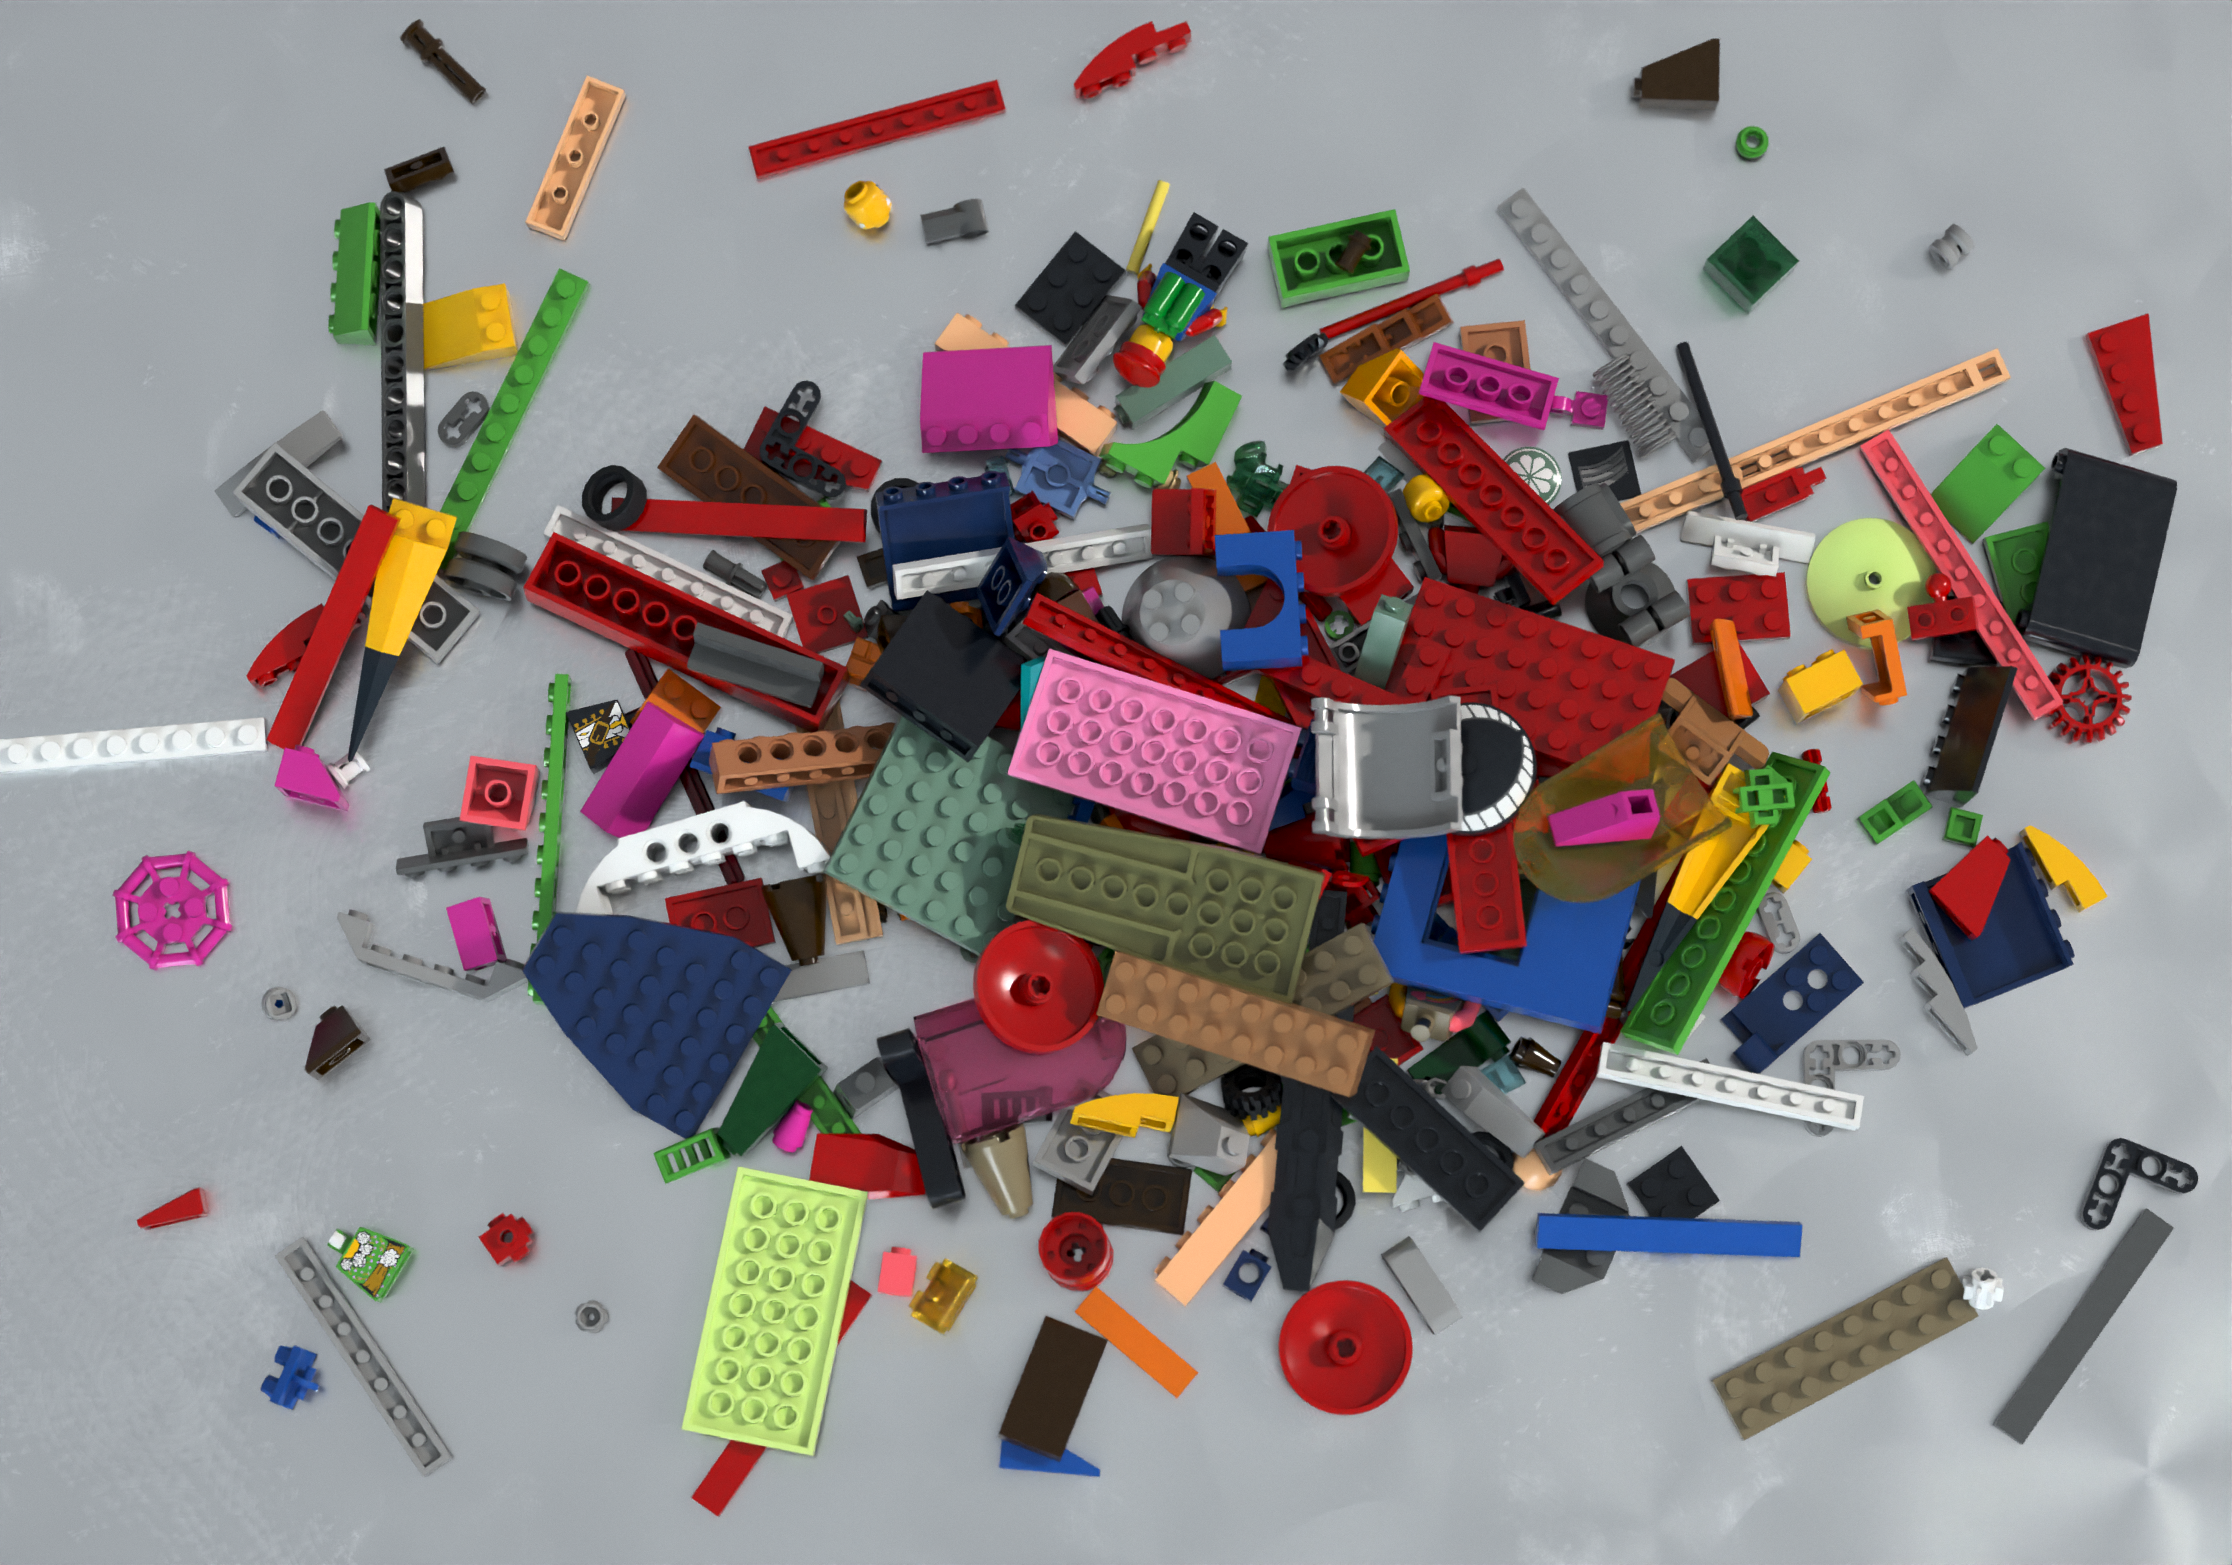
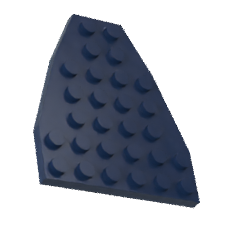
(654, 1006)

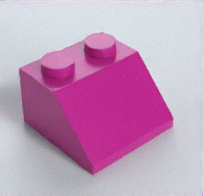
(308, 779)

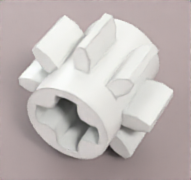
(1982, 1288)

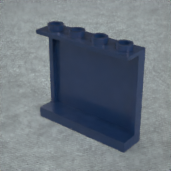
(942, 522)
(2016, 943)

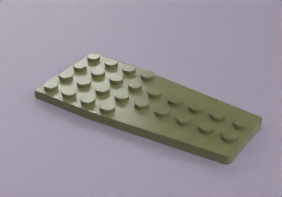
(1169, 901)

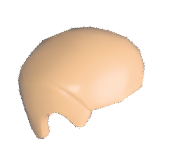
(1533, 1171)

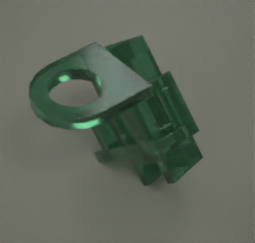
(1253, 466)

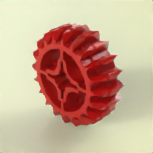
(2100, 698)

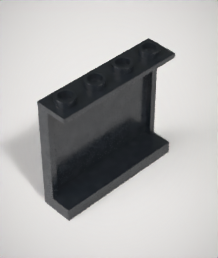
(946, 676)

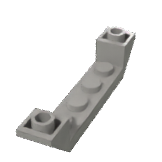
(359, 932)

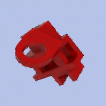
(1356, 896)

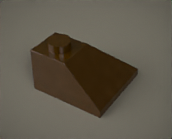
(334, 1041)

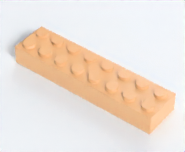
(575, 158)

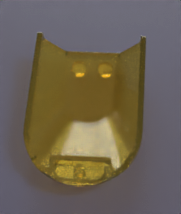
(1632, 762)

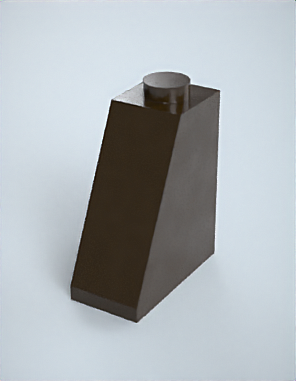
(1682, 79)

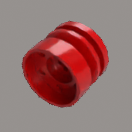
(1058, 1247)

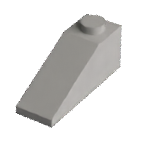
(1492, 1109)

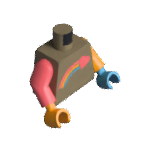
(1430, 1013)

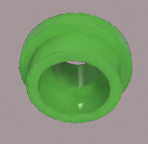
(1755, 133)

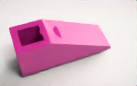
(1607, 819)

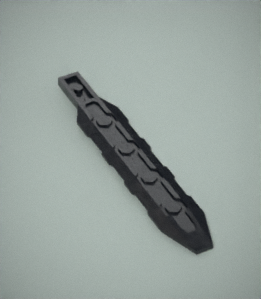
(1308, 1149)

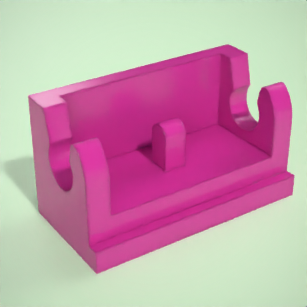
(476, 934)

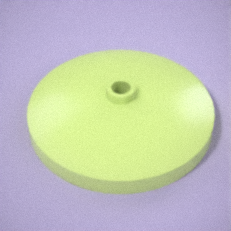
(1841, 569)

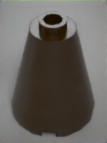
(800, 915)

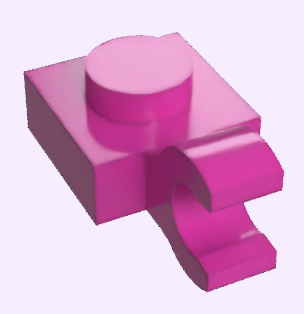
(1586, 409)

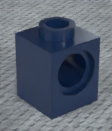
(1237, 1285)

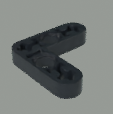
(788, 443)
(2133, 1167)

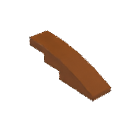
(1398, 332)

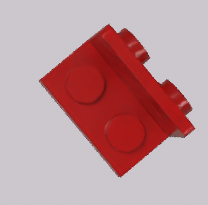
(1183, 521)

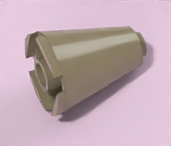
(1003, 1168)

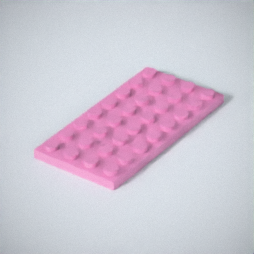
(1154, 751)

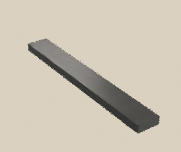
(2083, 1326)

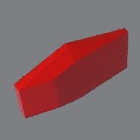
(867, 1164)

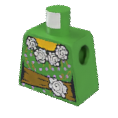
(370, 1260)

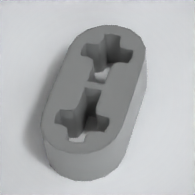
(1785, 920)

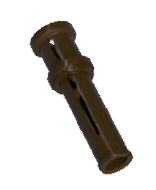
(429, 54)

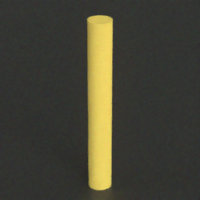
(1147, 227)

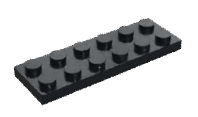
(1430, 1141)

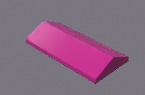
(1488, 386)
(641, 772)

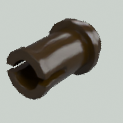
(1353, 252)

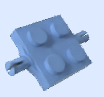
(1059, 476)

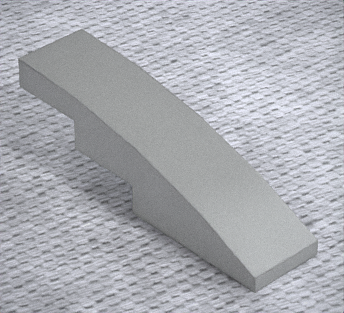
(303, 443)
(1945, 1003)

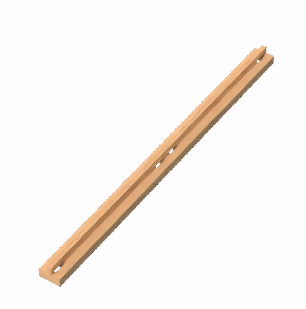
(1820, 439)

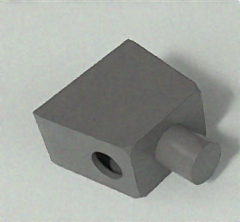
(865, 1087)

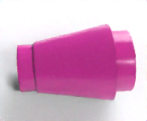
(793, 1127)

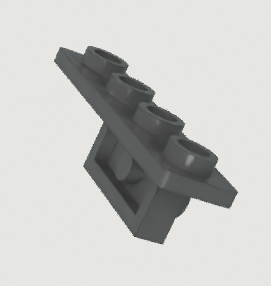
(459, 843)

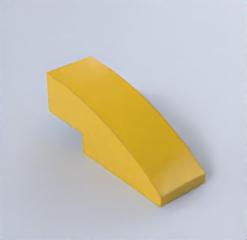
(2063, 867)
(1127, 1112)

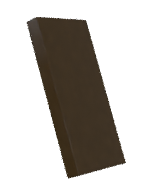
(1132, 1197)
(1052, 1388)

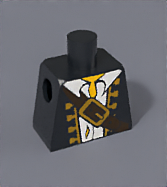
(600, 731)

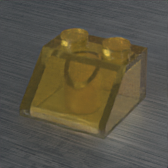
(944, 1296)

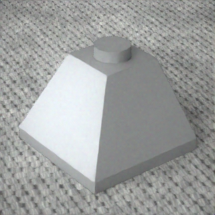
(1208, 1136)

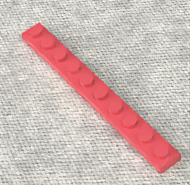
(1966, 580)

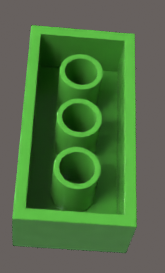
(1307, 257)

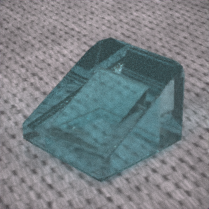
(1504, 1074)

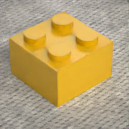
(1819, 686)

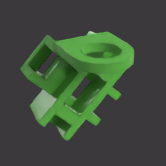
(1769, 794)

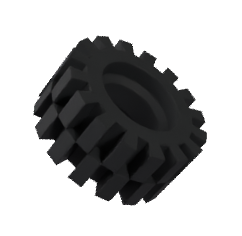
(1251, 1102)

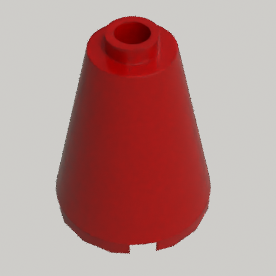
(1299, 843)

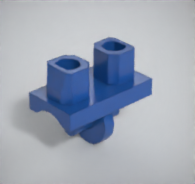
(294, 1379)

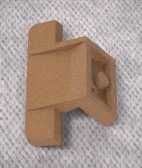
(1707, 736)

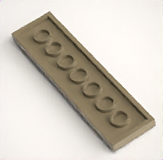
(1329, 982)
(1844, 1348)

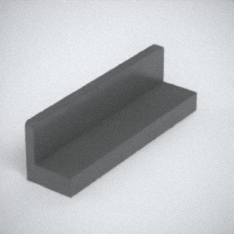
(755, 665)

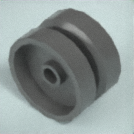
(485, 566)

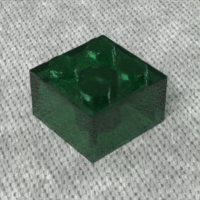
(1750, 264)

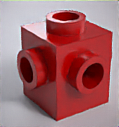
(1032, 519)
(495, 1238)

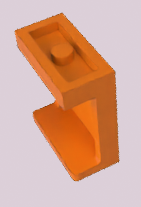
(1881, 632)

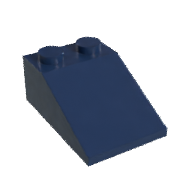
(1010, 582)

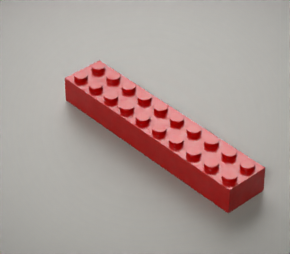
(662, 622)

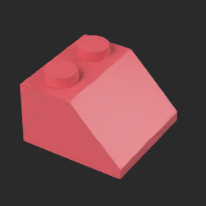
(499, 793)

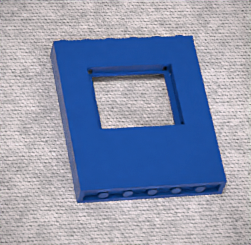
(1558, 977)

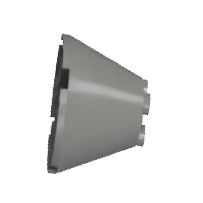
(1182, 608)

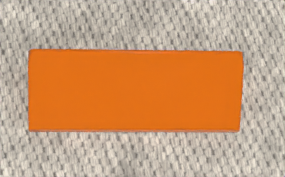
(1730, 669)

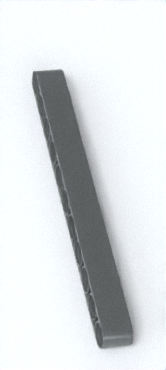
(397, 351)

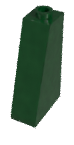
(771, 1086)

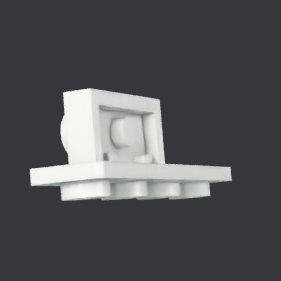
(1747, 544)

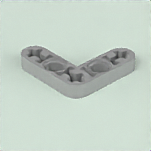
(1835, 1062)

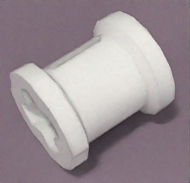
(345, 770)

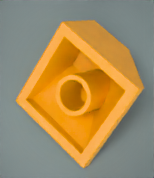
(1384, 387)

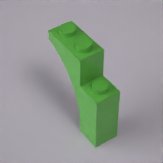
(1191, 439)

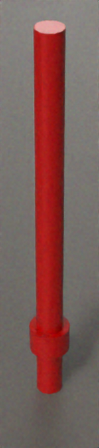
(1470, 276)

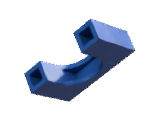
(1279, 641)

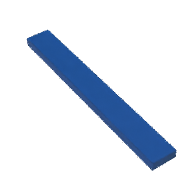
(1668, 1235)

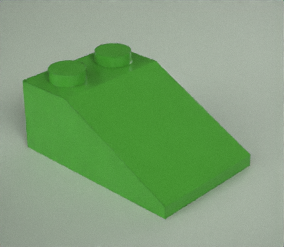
(1986, 483)

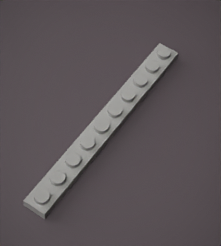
(1604, 319)

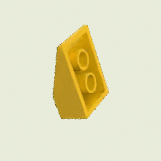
(469, 327)

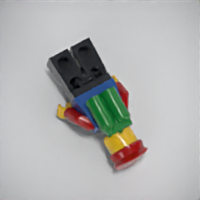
(1179, 299)

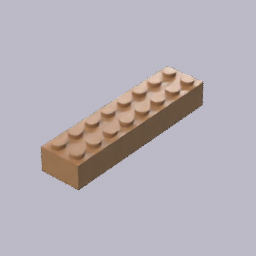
(1237, 1023)

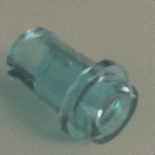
(1000, 465)

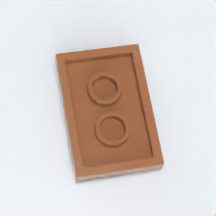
(1500, 342)

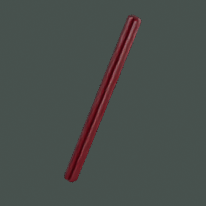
(690, 776)

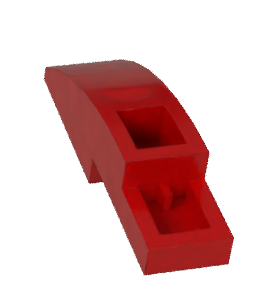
(1117, 61)
(287, 648)

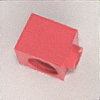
(897, 1272)

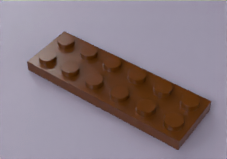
(724, 472)

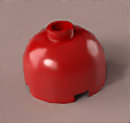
(1745, 964)

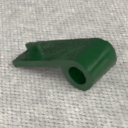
(1466, 1048)

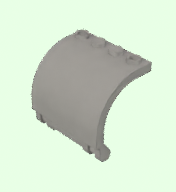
(1387, 769)

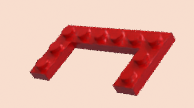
(1327, 682)

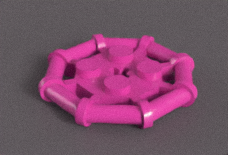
(169, 891)

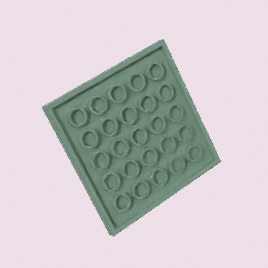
(935, 834)

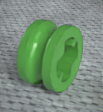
(1330, 620)

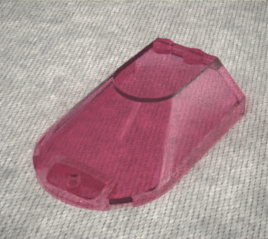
(992, 1086)

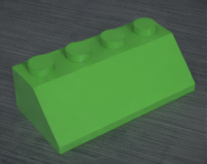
(358, 276)

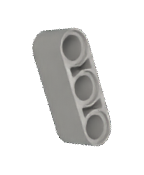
(1421, 1285)

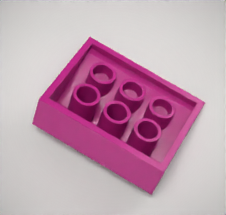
(988, 399)

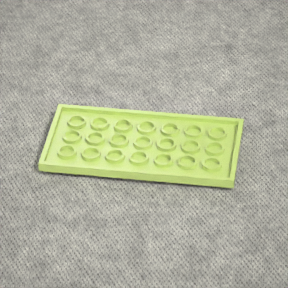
(775, 1311)

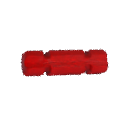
(1822, 802)

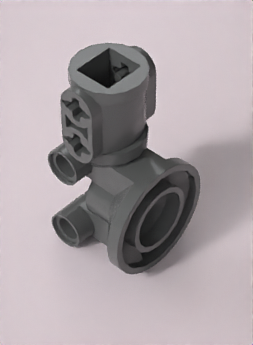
(1627, 560)

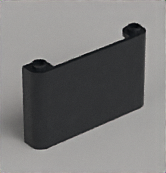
(2099, 559)

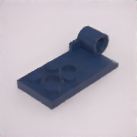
(1765, 1023)

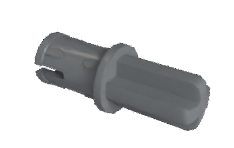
(734, 574)

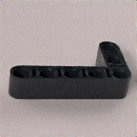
(929, 1134)

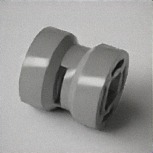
(1951, 246)

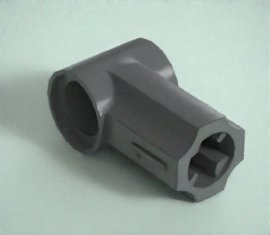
(963, 221)

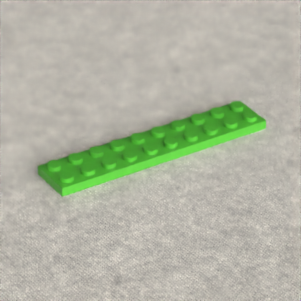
(1687, 979)

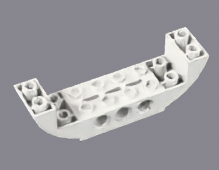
(748, 828)

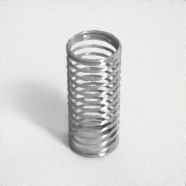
(1644, 447)

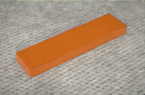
(1228, 515)
(1136, 1342)

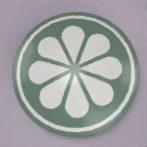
(1537, 470)

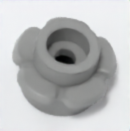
(582, 1313)

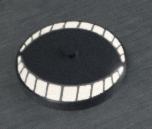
(1495, 768)

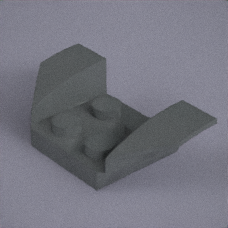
(1592, 1193)

